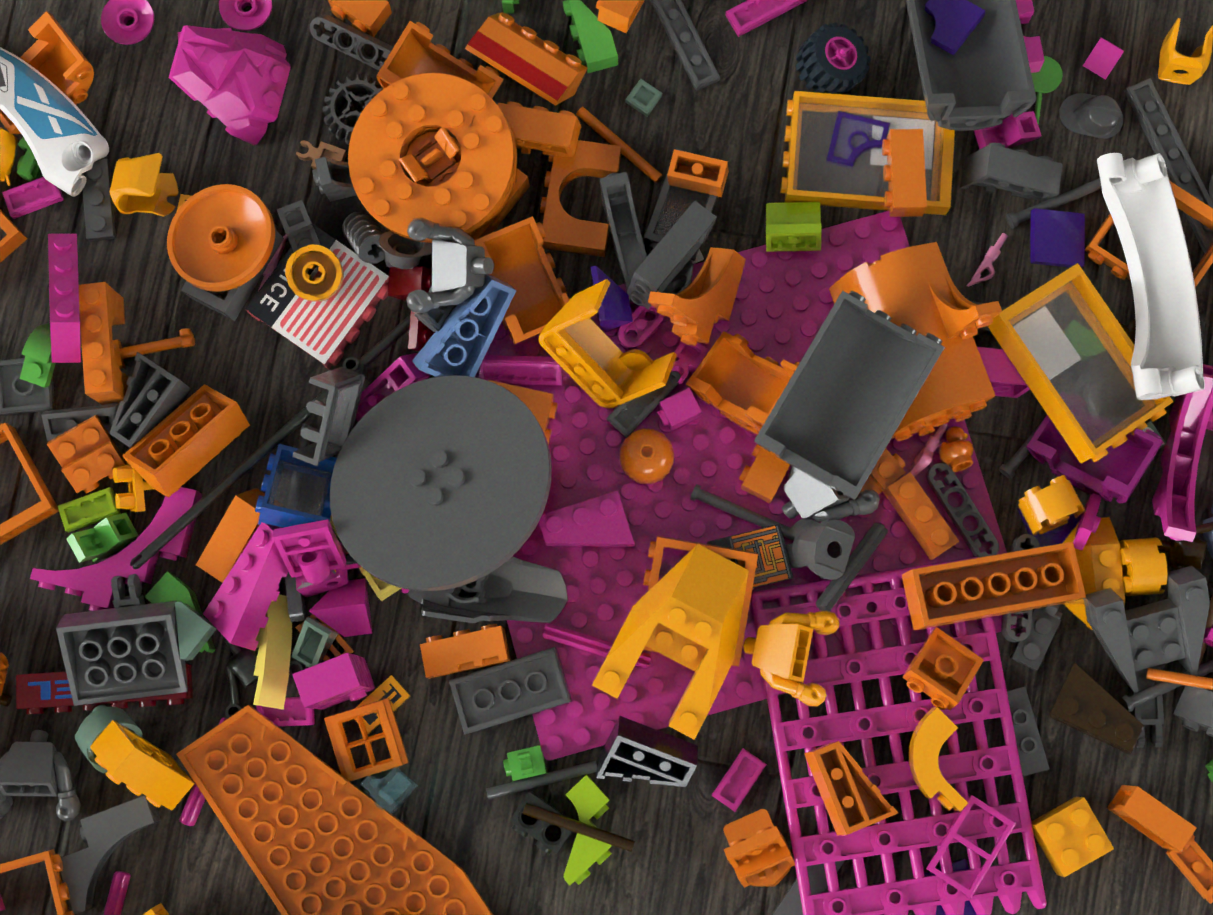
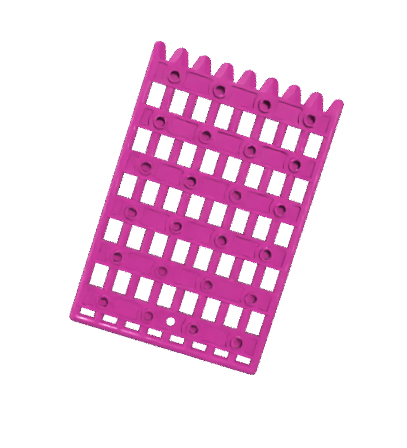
(921, 892)

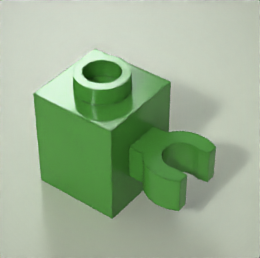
(525, 763)

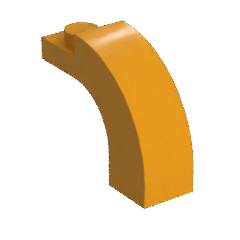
(923, 758)

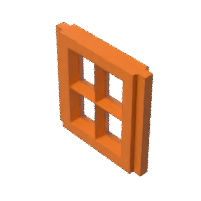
(390, 733)

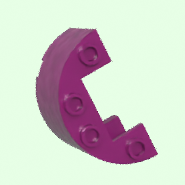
(1110, 476)

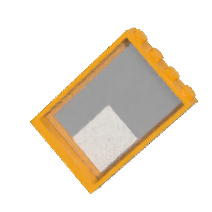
(861, 186)
(1076, 363)

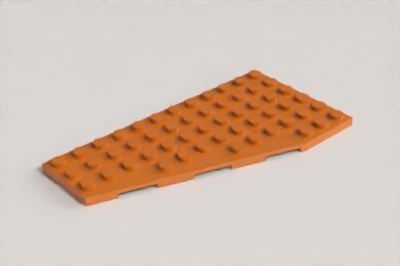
(316, 834)

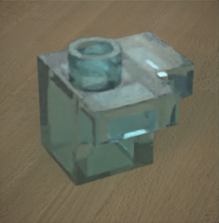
(391, 790)

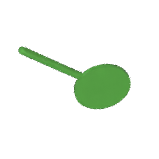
(1046, 81)

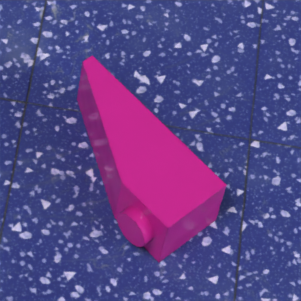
(396, 376)

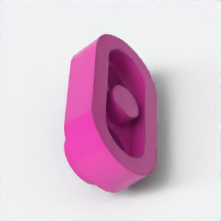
(640, 326)

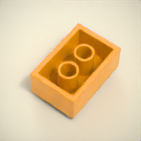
(141, 766)

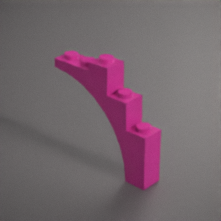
(1180, 460)
(96, 579)

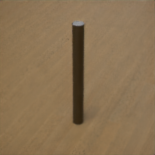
(579, 827)

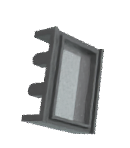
(337, 413)

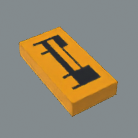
(388, 689)

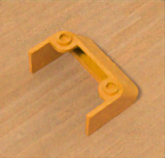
(594, 359)

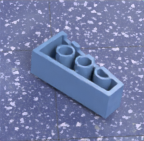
(467, 332)

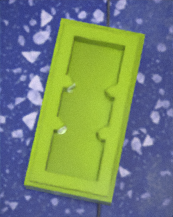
(88, 509)

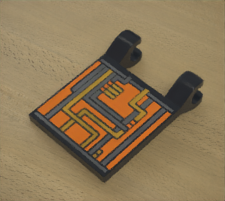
(772, 560)

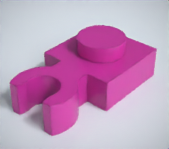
(688, 359)

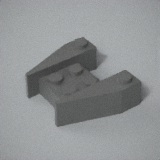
(1154, 631)

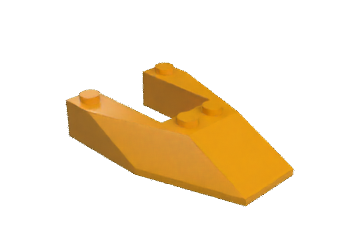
(690, 619)

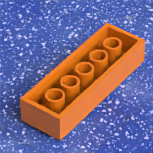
(993, 585)

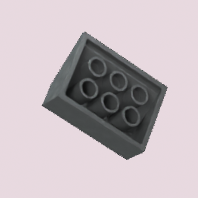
(122, 653)

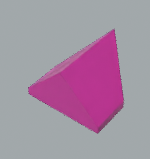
(346, 609)

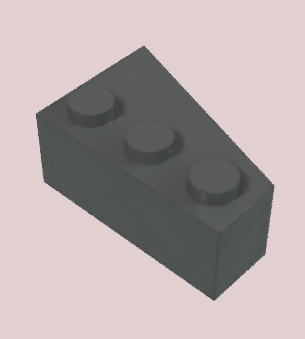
(1012, 171)
(148, 401)
(1196, 709)

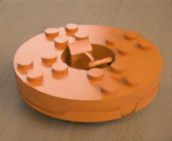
(432, 153)

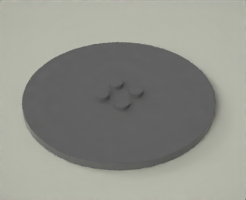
(440, 483)

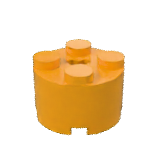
(300, 281)
(1050, 506)
(1143, 566)

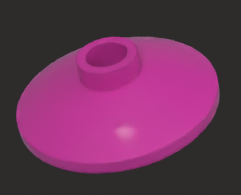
(118, 12)
(233, 13)

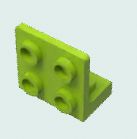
(793, 226)

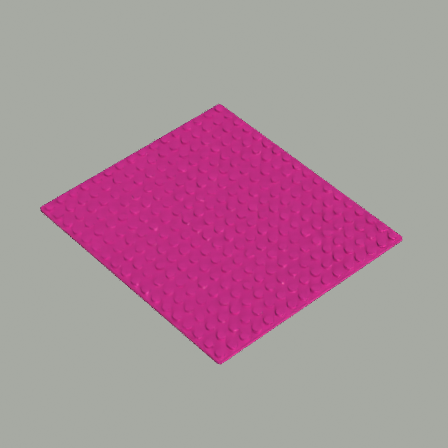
(779, 312)

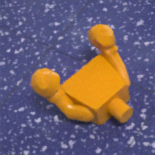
(783, 652)

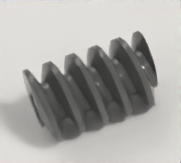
(363, 237)

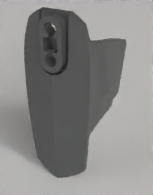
(510, 592)

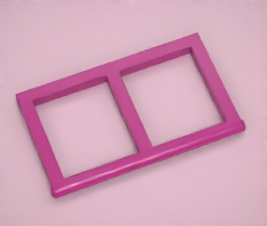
(989, 857)

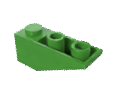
(594, 38)
(174, 589)

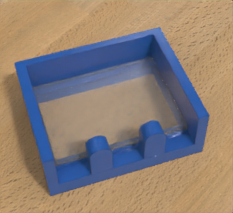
(295, 490)

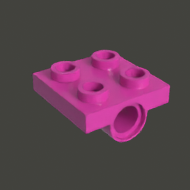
(310, 550)

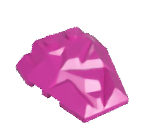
(233, 76)

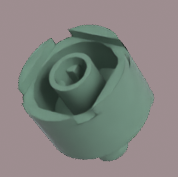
(95, 724)

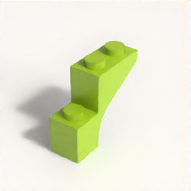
(589, 802)

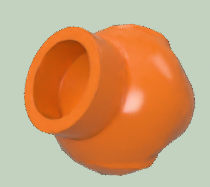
(958, 450)

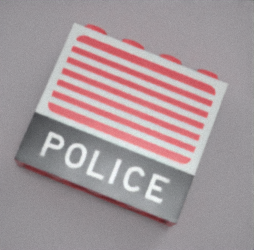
(326, 325)

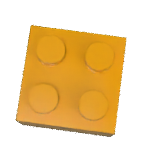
(1071, 836)

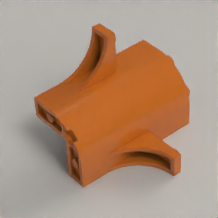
(919, 292)

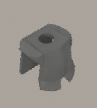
(812, 543)

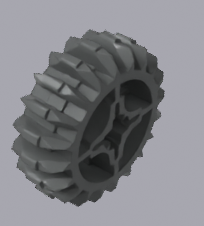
(346, 92)

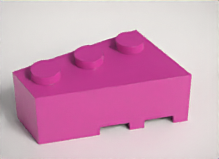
(588, 523)

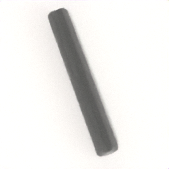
(854, 565)

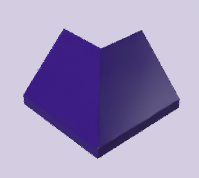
(615, 307)

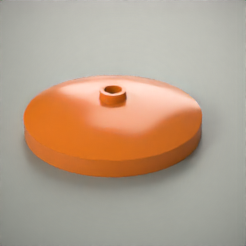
(221, 237)

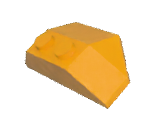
(1098, 565)

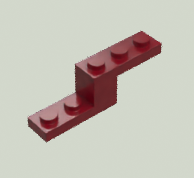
(399, 286)

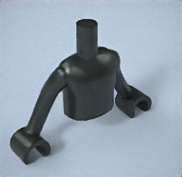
(243, 665)

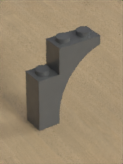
(333, 179)
(623, 224)
(103, 834)

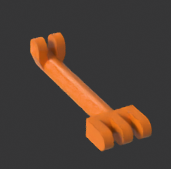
(185, 339)

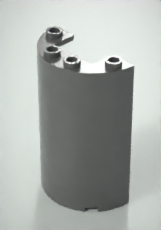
(983, 78)
(849, 395)

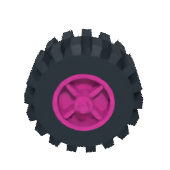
(833, 59)

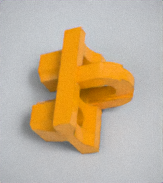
(135, 498)

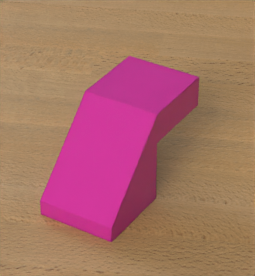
(1011, 132)

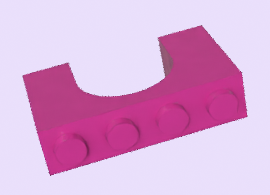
(64, 298)

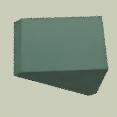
(192, 630)
(313, 642)

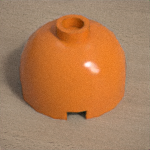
(646, 456)

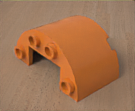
(417, 55)
(57, 60)
(525, 266)
(740, 381)

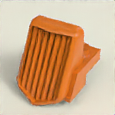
(757, 850)

